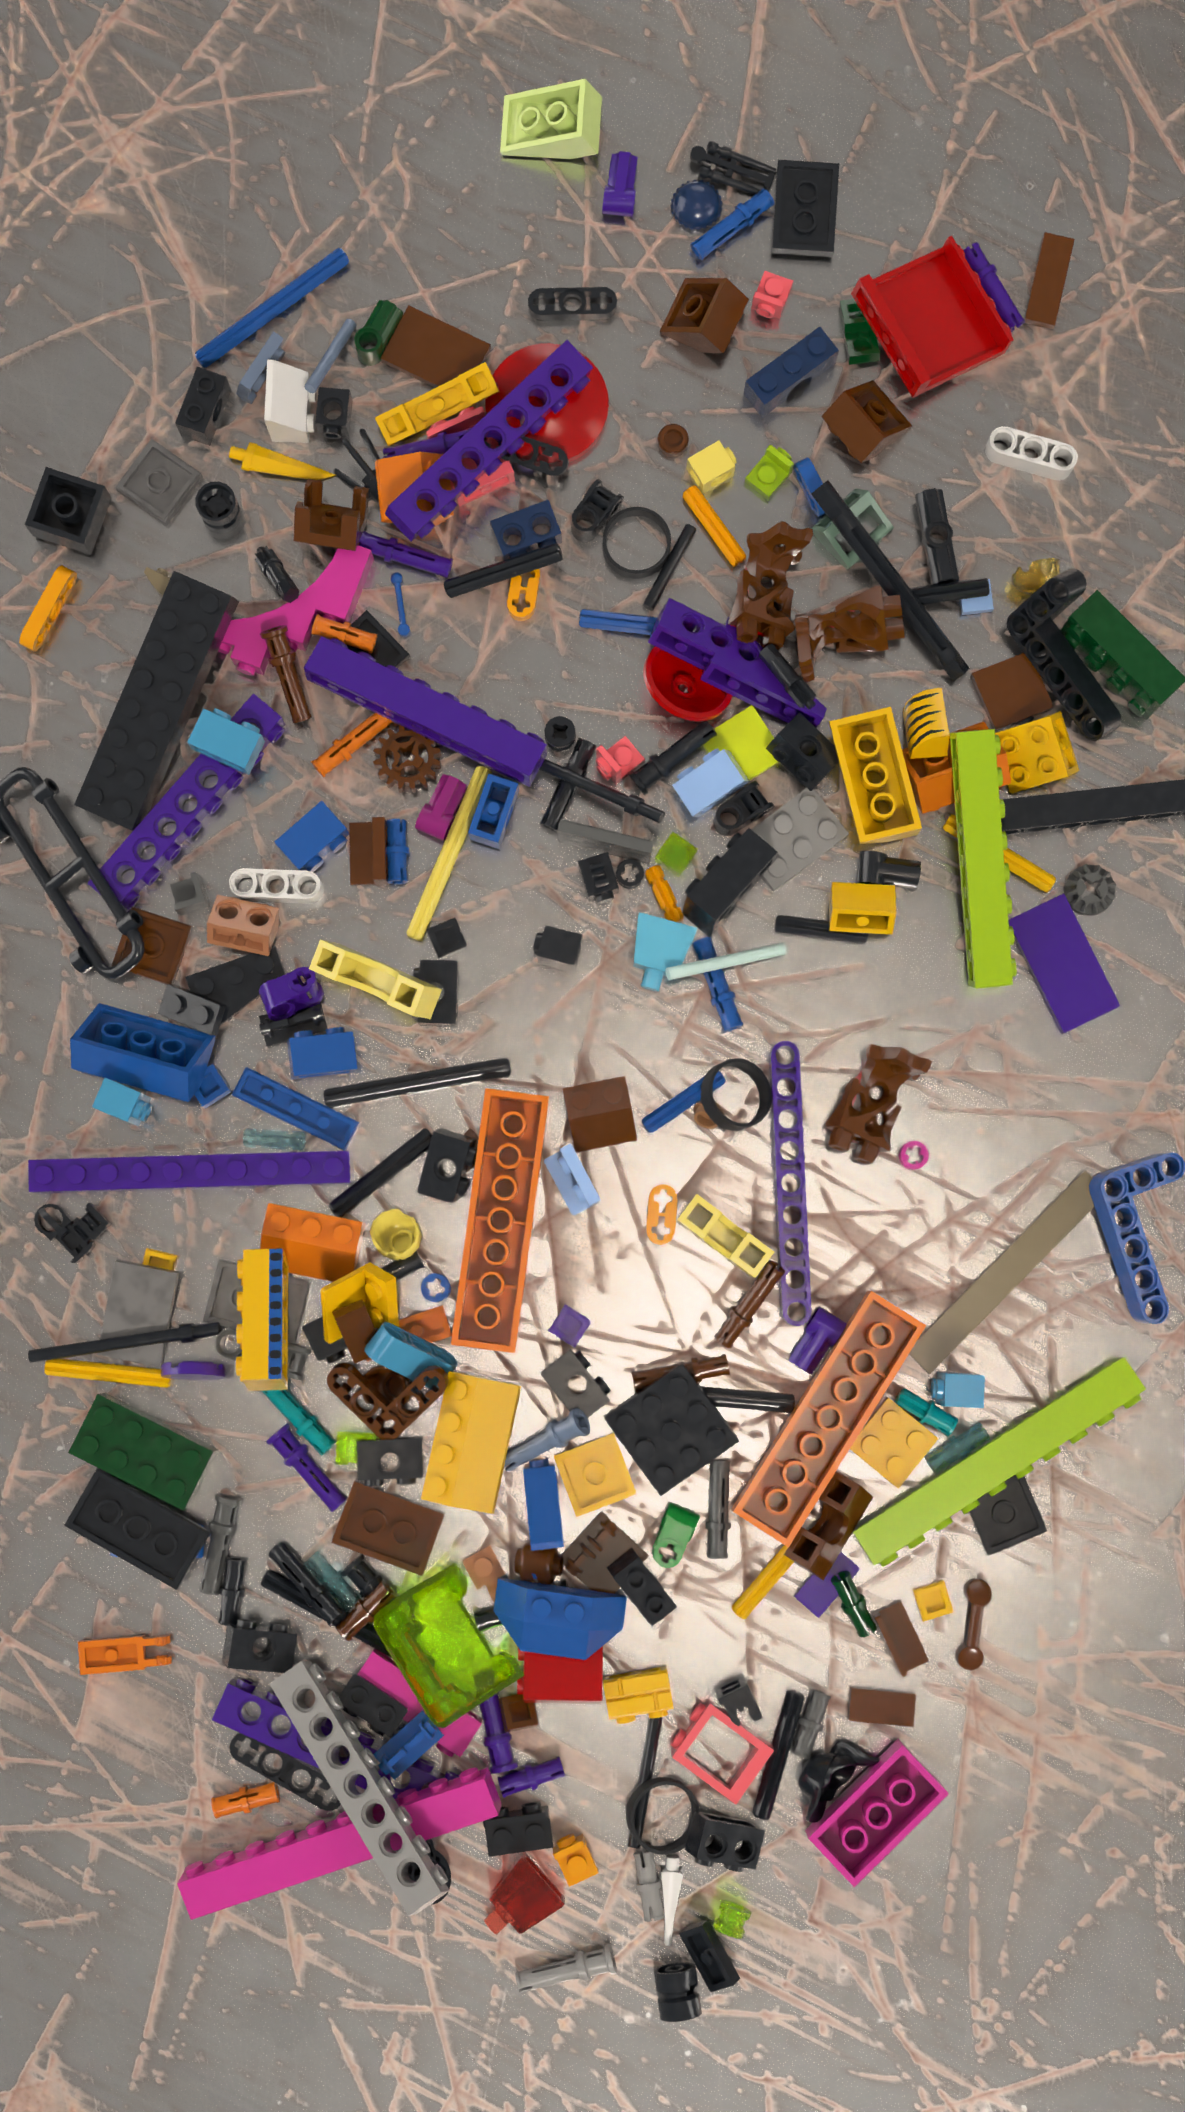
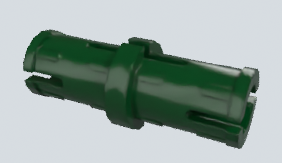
(853, 1603)

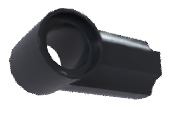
(880, 869)

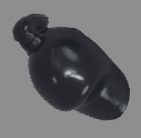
(828, 1772)

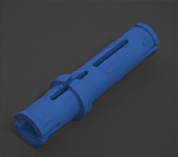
(737, 220)
(719, 988)

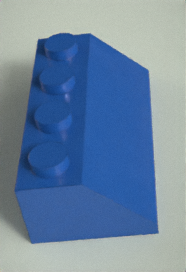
(141, 1052)

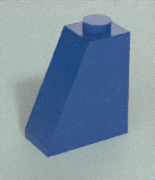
(543, 1505)

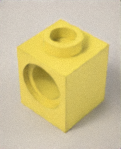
(711, 466)

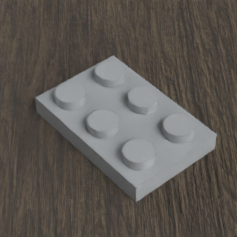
(801, 835)

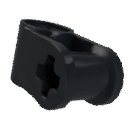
(598, 507)
(746, 806)

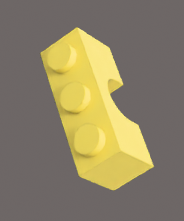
(725, 1236)

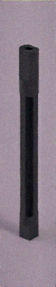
(890, 580)

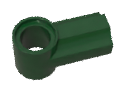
(377, 331)

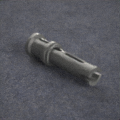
(222, 1528)

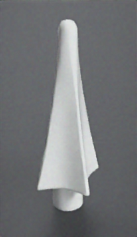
(672, 1878)

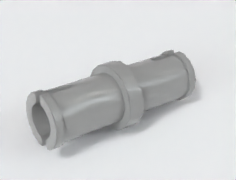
(648, 1885)

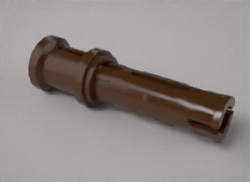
(283, 660)

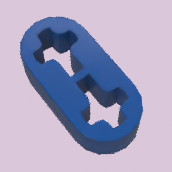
(809, 481)

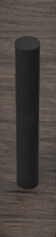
(669, 567)

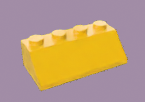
(875, 776)
(471, 1442)

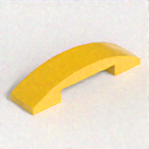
(437, 404)

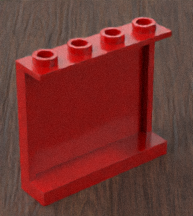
(933, 318)

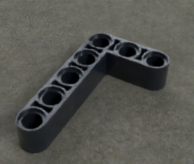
(1056, 659)

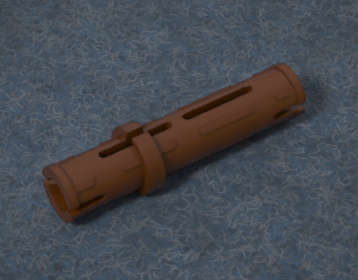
(742, 1314)
(699, 1368)

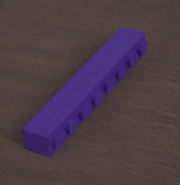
(426, 710)

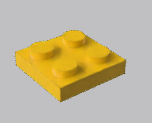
(893, 1442)
(595, 1474)

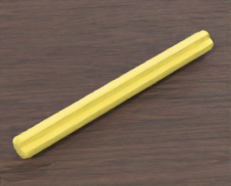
(448, 855)

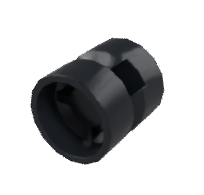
(217, 500)
(677, 1986)

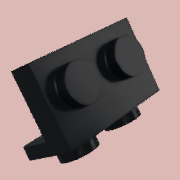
(372, 1705)

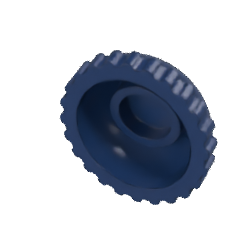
(696, 205)

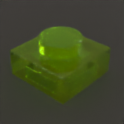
(676, 853)

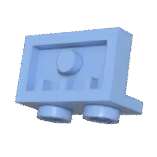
(572, 1180)

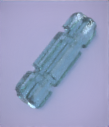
(274, 1139)

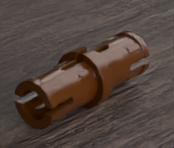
(365, 1610)

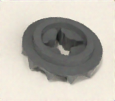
(1075, 888)

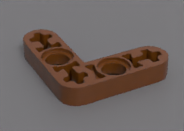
(391, 1410)

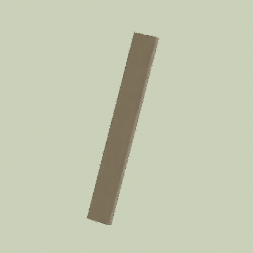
(1004, 1274)

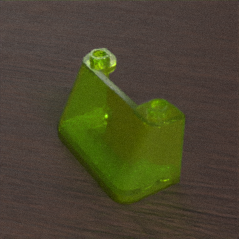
(443, 1649)

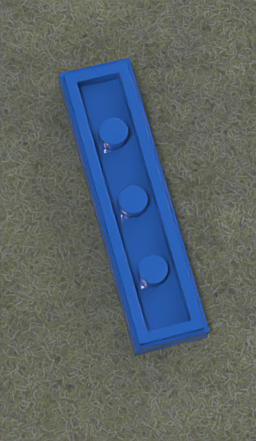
(295, 1108)

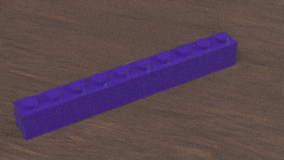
(191, 1172)

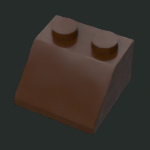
(705, 314)
(865, 421)
(600, 1114)

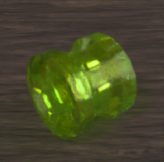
(731, 1919)

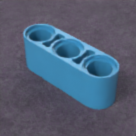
(407, 1353)

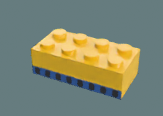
(264, 1319)

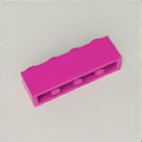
(385, 1675)

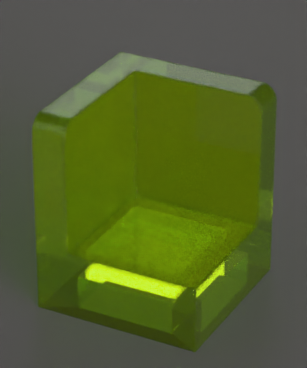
(347, 1445)

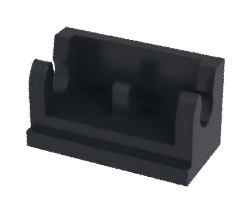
(737, 1696)

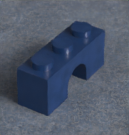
(804, 360)

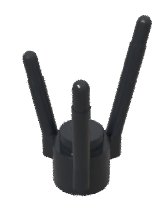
(370, 479)

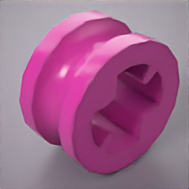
(923, 1152)

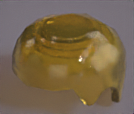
(1038, 574)

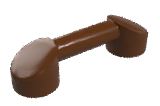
(979, 1595)

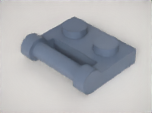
(256, 374)

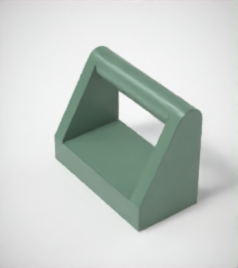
(857, 501)

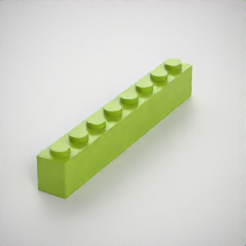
(982, 858)

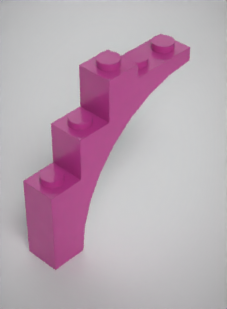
(330, 596)

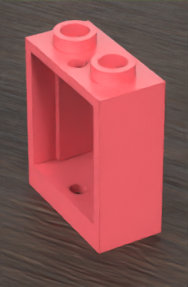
(748, 1769)

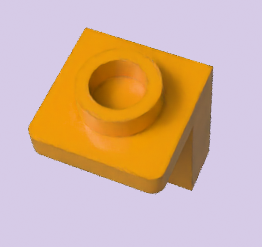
(575, 1858)

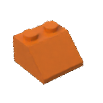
(398, 473)

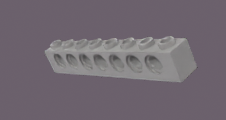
(394, 1865)

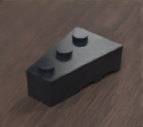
(727, 880)

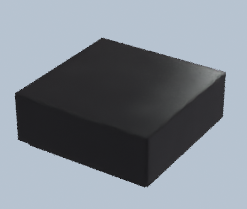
(447, 938)

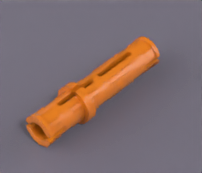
(345, 747)

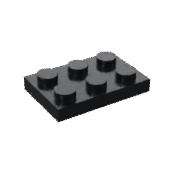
(805, 208)

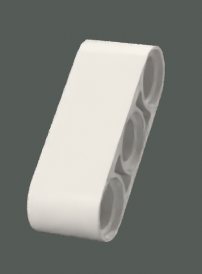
(1044, 447)
(262, 879)

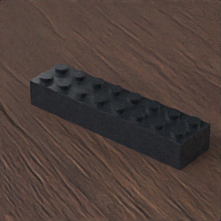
(156, 701)

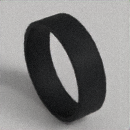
(636, 511)
(762, 1085)
(634, 1800)

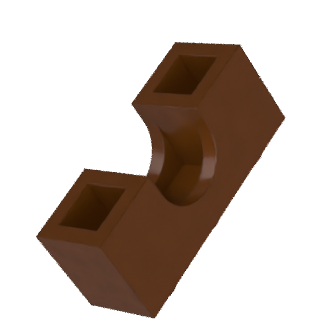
(842, 1510)

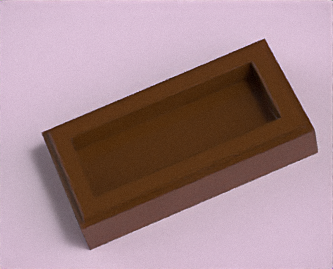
(355, 1328)
(882, 1706)

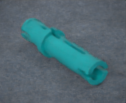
(301, 1419)

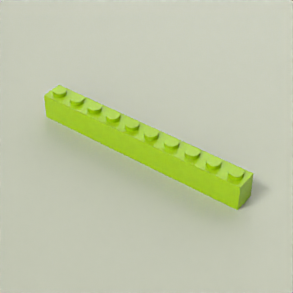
(998, 1461)

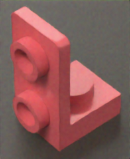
(618, 760)

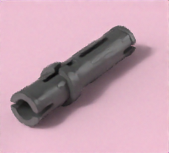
(718, 1510)

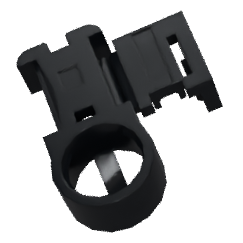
(78, 1230)

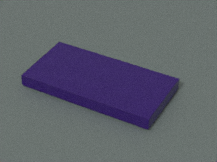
(1063, 963)

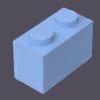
(710, 782)

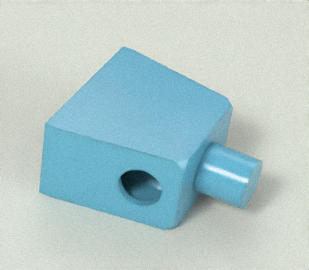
(660, 946)

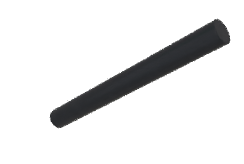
(646, 1773)

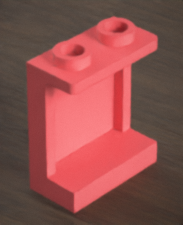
(501, 477)

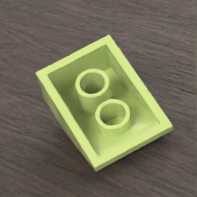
(552, 121)

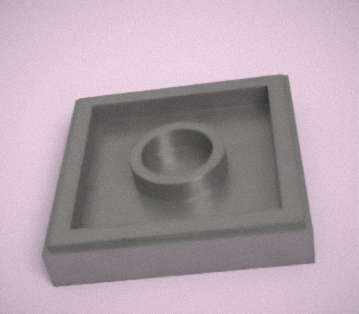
(159, 482)

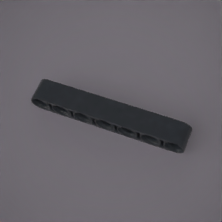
(1094, 807)

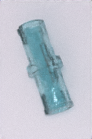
(957, 1447)
(333, 1580)

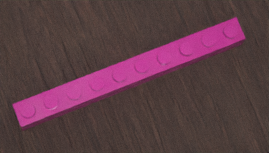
(332, 1844)

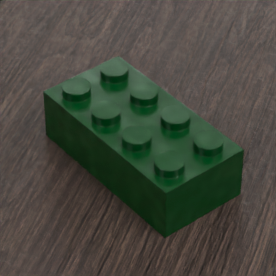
(1122, 655)
(143, 1451)

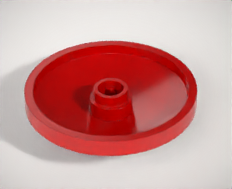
(575, 426)

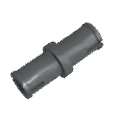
(810, 1724)

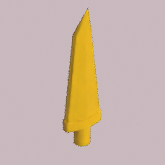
(267, 461)

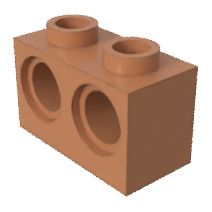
(242, 925)

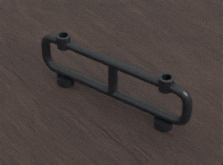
(86, 955)

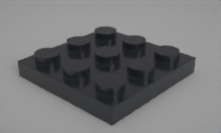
(671, 1429)

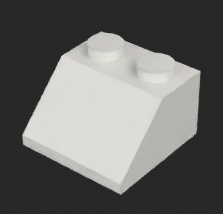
(288, 403)

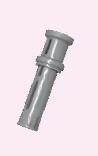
(581, 1966)

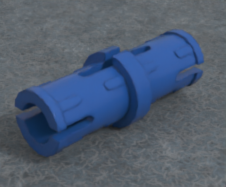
(397, 851)

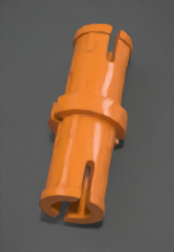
(345, 633)
(245, 1800)

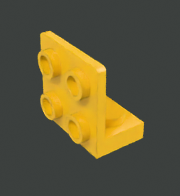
(1038, 752)
(366, 1283)

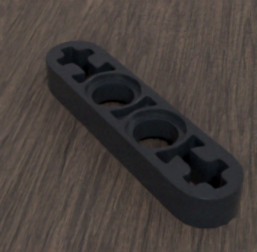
(284, 1775)

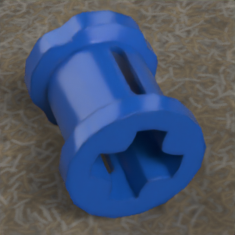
(426, 1292)

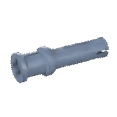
(555, 1436)

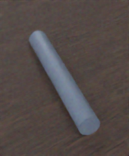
(330, 356)

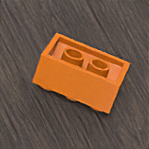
(933, 776)
(313, 1241)

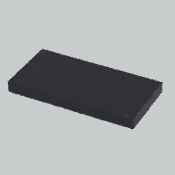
(137, 1528)

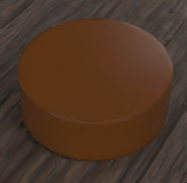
(673, 440)

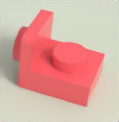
(771, 295)

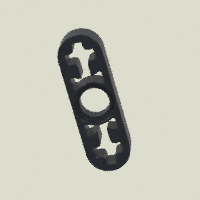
(581, 293)
(544, 466)

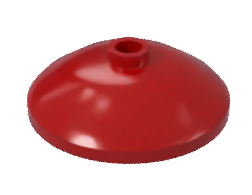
(679, 688)

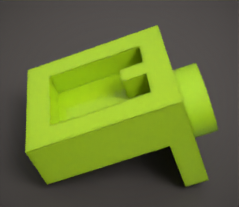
(770, 472)

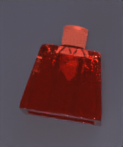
(523, 1897)

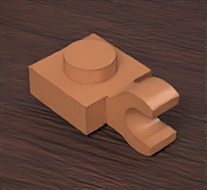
(485, 1569)

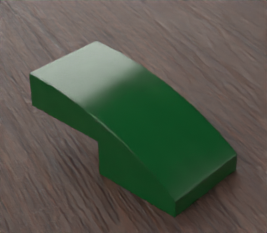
(859, 338)

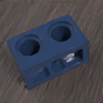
(523, 524)

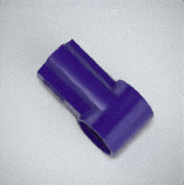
(620, 191)
(820, 1334)

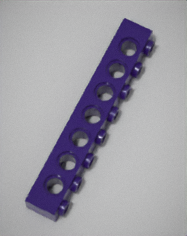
(563, 362)
(170, 810)
(232, 1714)

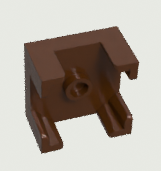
(327, 523)

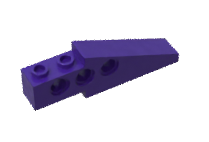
(726, 661)

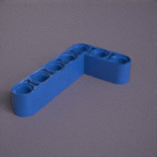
(1132, 1230)

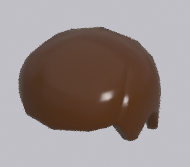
(387, 1383)

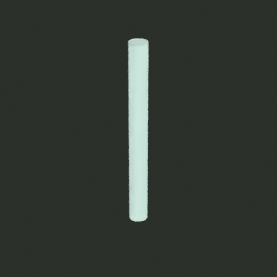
(726, 961)

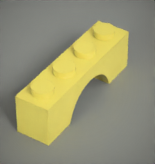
(376, 978)

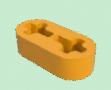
(531, 592)
(653, 1214)

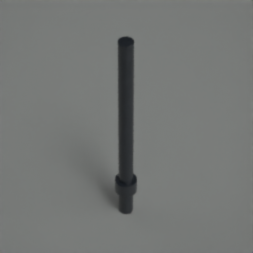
(632, 804)
(185, 1333)

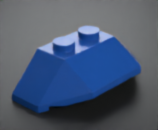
(558, 1617)

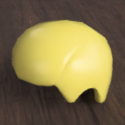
(395, 1234)

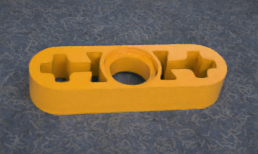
(48, 608)

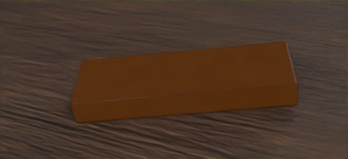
(1049, 280)

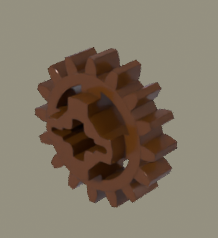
(400, 770)

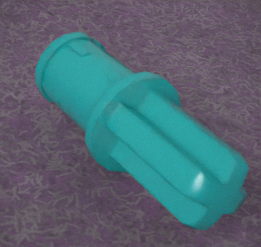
(926, 1411)

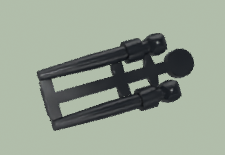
(699, 155)

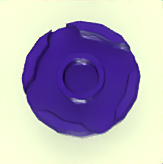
(193, 1371)

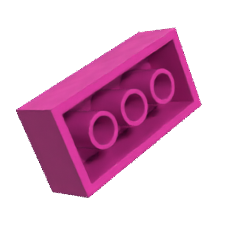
(876, 1813)

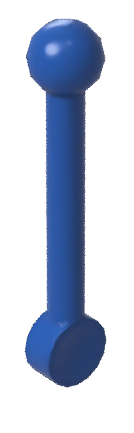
(403, 628)

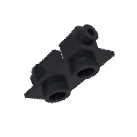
(280, 1031)

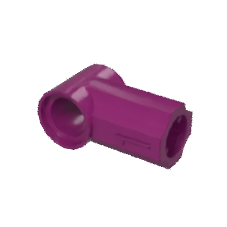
(439, 813)

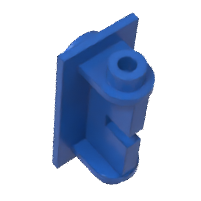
(407, 1745)

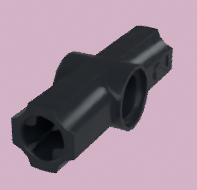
(934, 519)

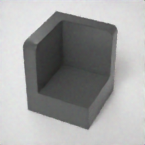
(190, 895)

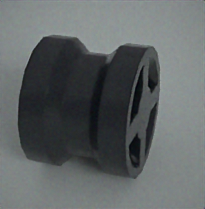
(563, 739)

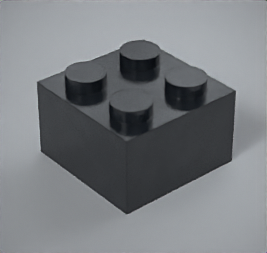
(68, 510)

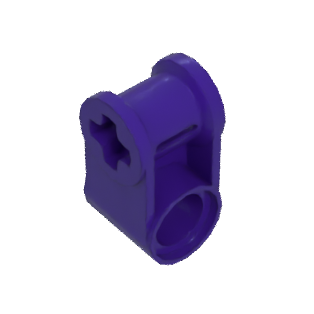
(289, 995)

